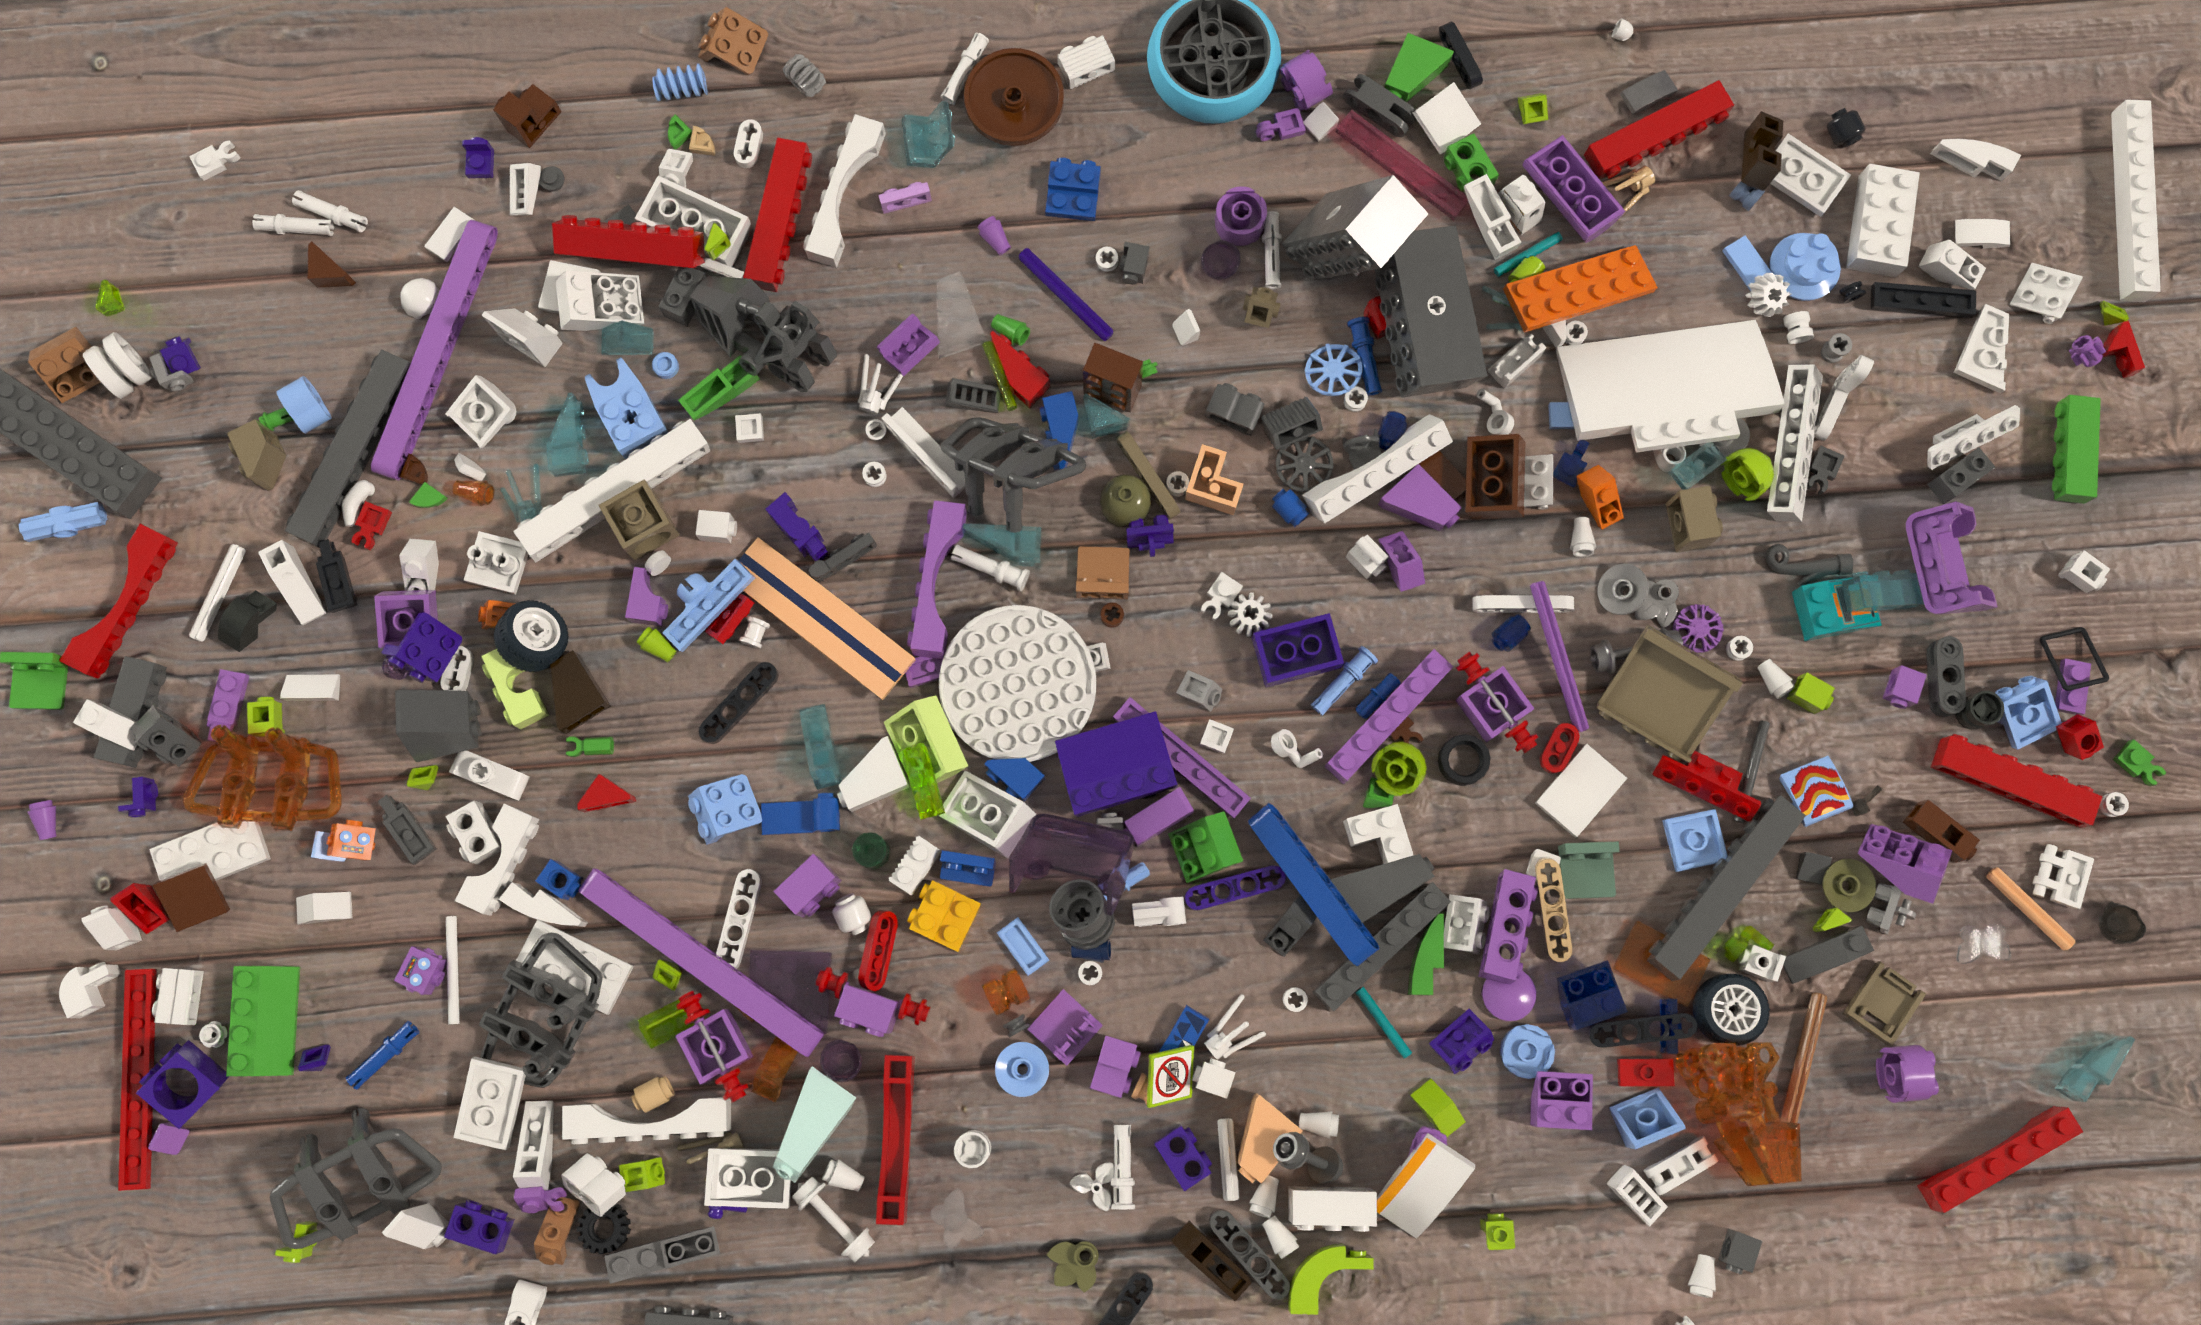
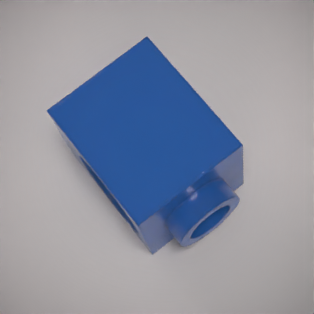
(549, 877)

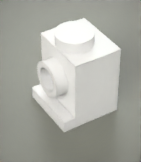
(2093, 571)
(1771, 968)

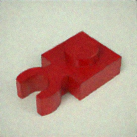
(371, 521)

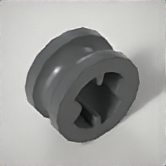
(1016, 1025)

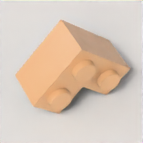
(1207, 485)

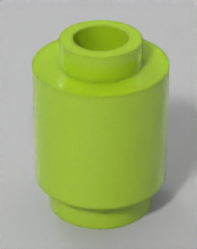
(1527, 268)

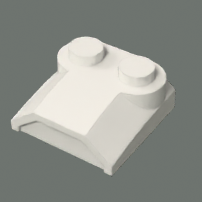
(482, 410)

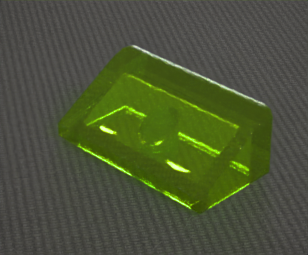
(663, 1024)

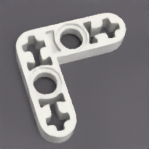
(1844, 384)

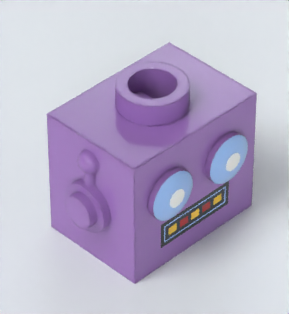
(421, 970)

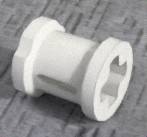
(754, 632)

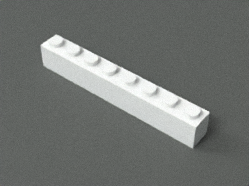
(2135, 201)
(580, 508)

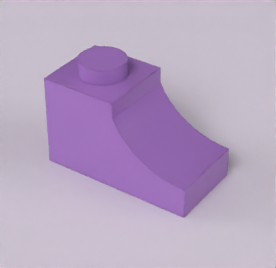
(1403, 561)
(642, 604)

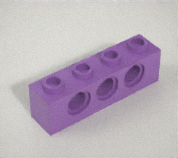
(1492, 964)

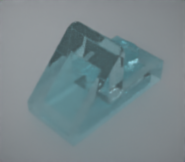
(1697, 466)

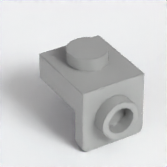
(162, 374)

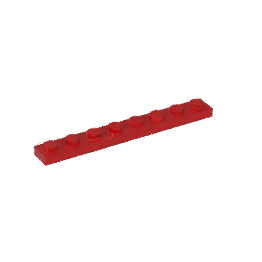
(136, 1062)

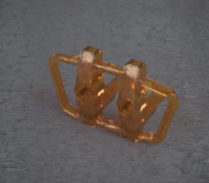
(243, 768)

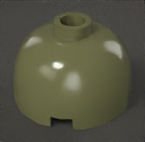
(1125, 500)

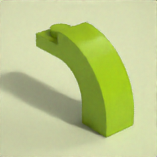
(1315, 1268)

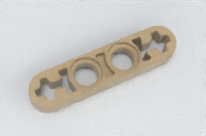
(1555, 909)

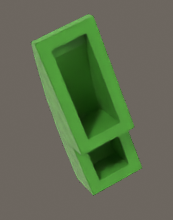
(717, 389)
(1427, 956)

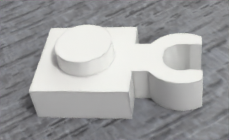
(211, 161)
(1222, 593)

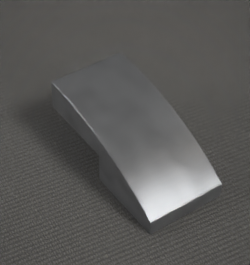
(1648, 91)

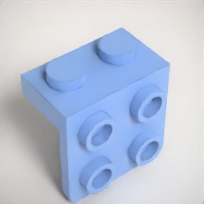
(724, 807)

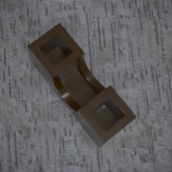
(1760, 160)

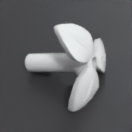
(1084, 1183)

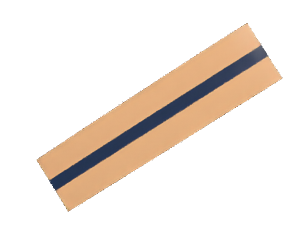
(824, 620)

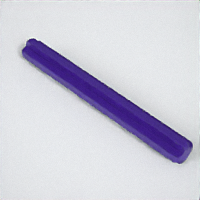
(1065, 294)

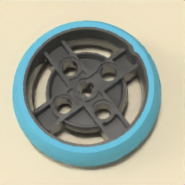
(1168, 62)

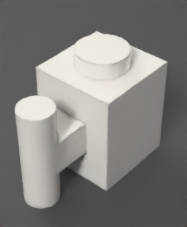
(1367, 557)

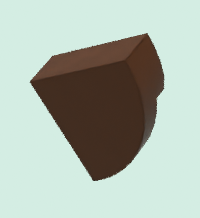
(414, 470)

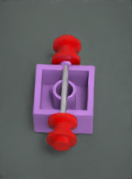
(1495, 703)
(868, 1008)
(713, 1046)

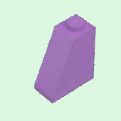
(1422, 501)
(1159, 817)

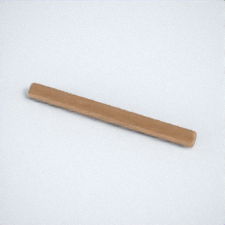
(1804, 1058)

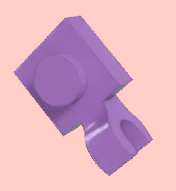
(537, 1199)

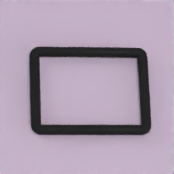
(2105, 678)

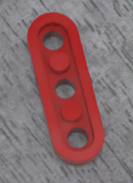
(877, 962)

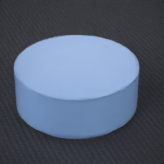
(665, 365)

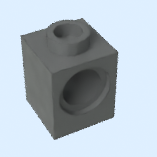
(1739, 1251)

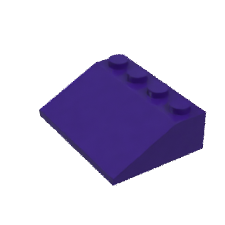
(1116, 764)

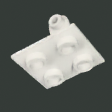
(2046, 291)
(1538, 481)

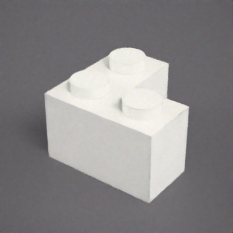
(1383, 826)

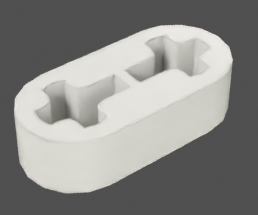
(743, 142)
(463, 671)

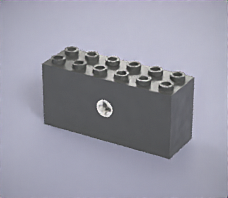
(1354, 229)
(1430, 314)

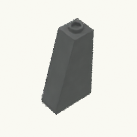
(1382, 885)

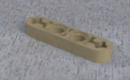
(1148, 475)

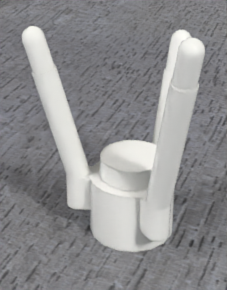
(871, 400)
(1220, 1044)

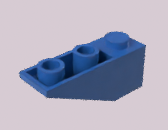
(1062, 420)

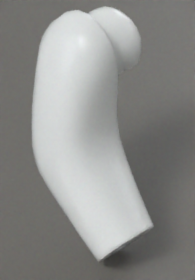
(353, 500)

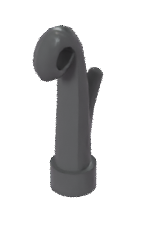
(1814, 569)

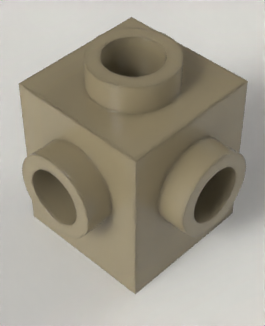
(1261, 307)

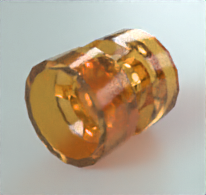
(1005, 991)

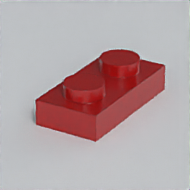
(725, 624)

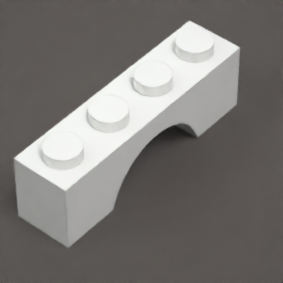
(514, 832)

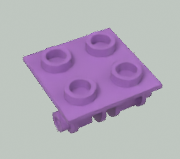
(1065, 1027)

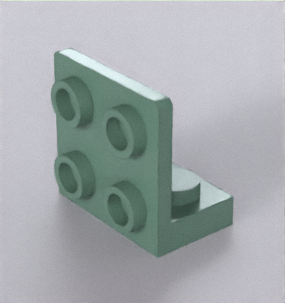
(1588, 869)

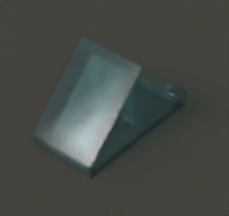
(627, 339)
(1102, 418)

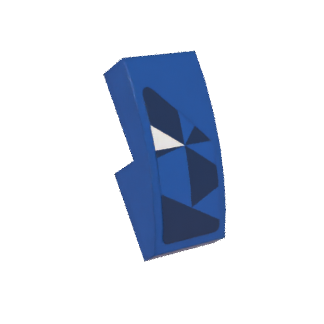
(1186, 1030)

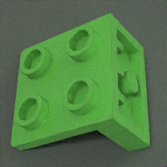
(36, 680)

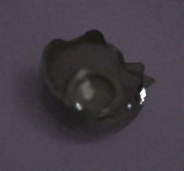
(2121, 924)

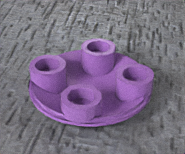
(1509, 1001)

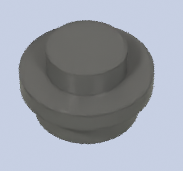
(551, 178)

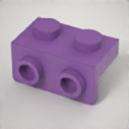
(907, 345)

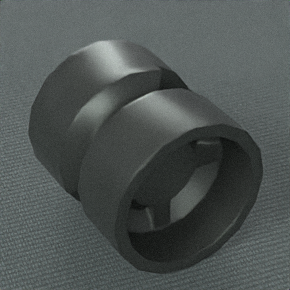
(1981, 710)

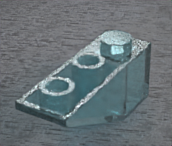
(565, 443)

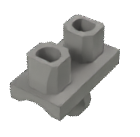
(1884, 919)

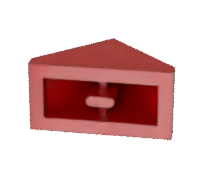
(604, 794)
(141, 906)

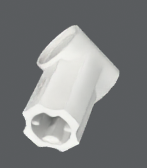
(1165, 912)

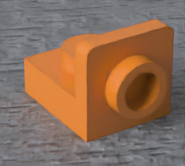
(492, 612)

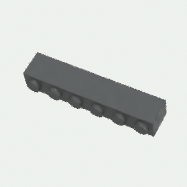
(1390, 938)

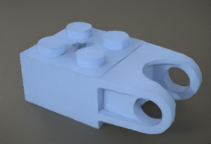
(623, 403)

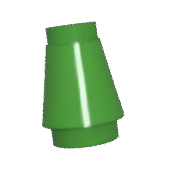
(1013, 329)

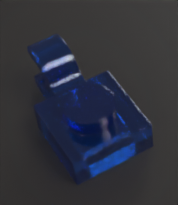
(1571, 465)

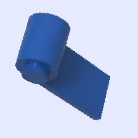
(801, 816)

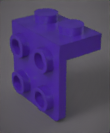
(424, 649)

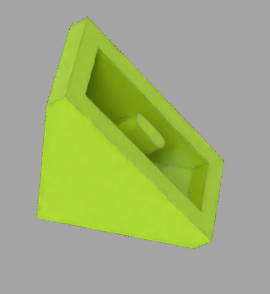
(1438, 1107)

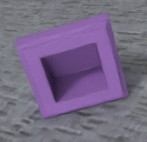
(168, 1139)

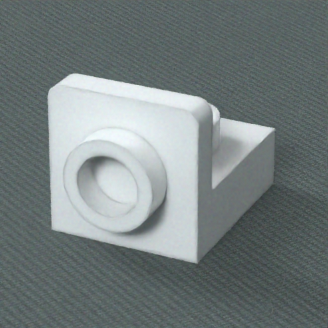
(675, 166)

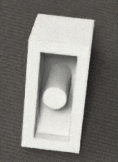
(106, 723)

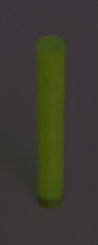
(999, 375)

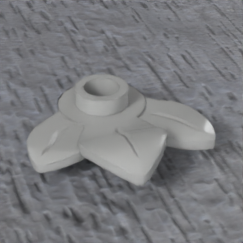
(1658, 606)

